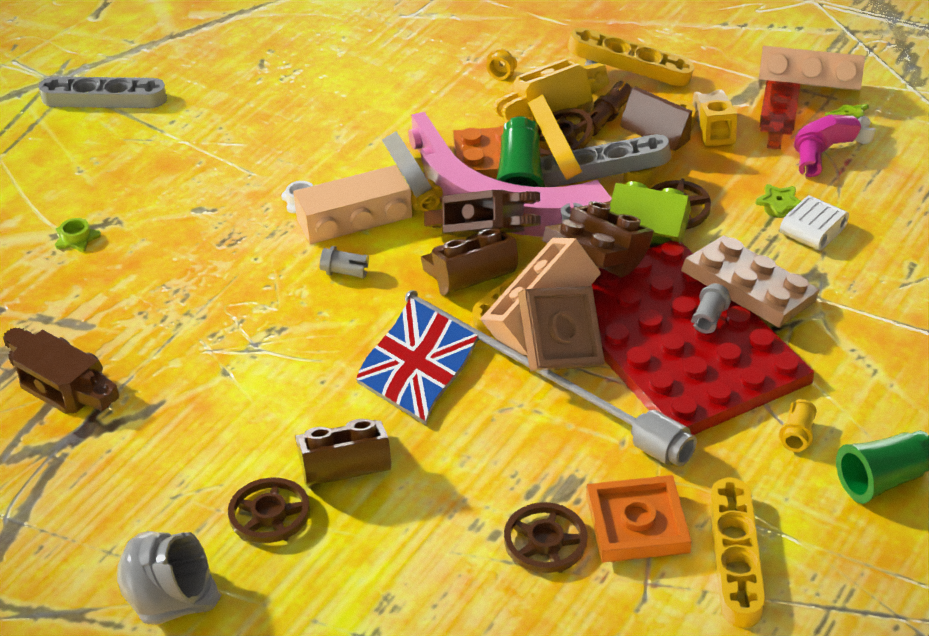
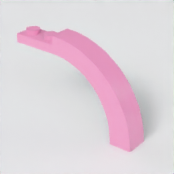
(458, 178)

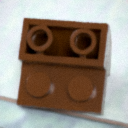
(609, 239)
(472, 261)
(343, 451)

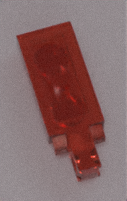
(779, 111)

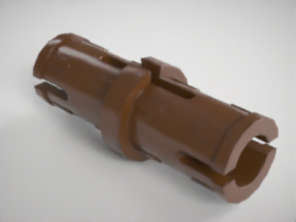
(608, 106)

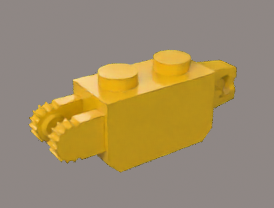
(561, 84)

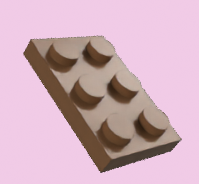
(751, 280)

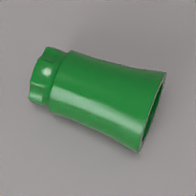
(520, 154)
(882, 464)

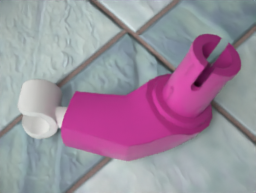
(823, 133)

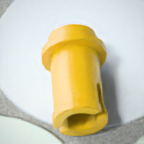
(797, 431)

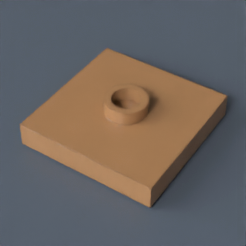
(560, 328)

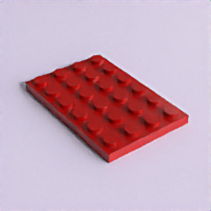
(675, 367)

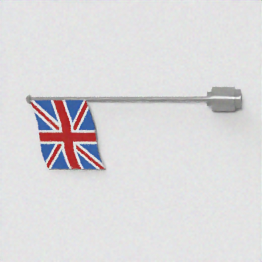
(431, 349)

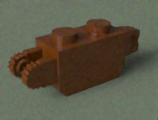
(481, 210)
(58, 371)

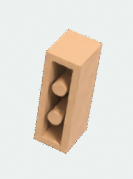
(812, 67)
(353, 204)
(557, 265)

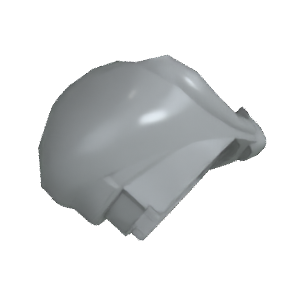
(166, 576)

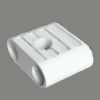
(814, 222)

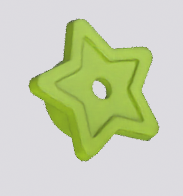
(857, 110)
(778, 201)
(75, 234)

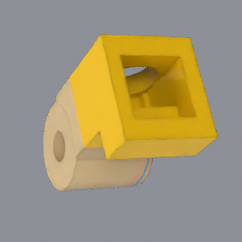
(716, 118)

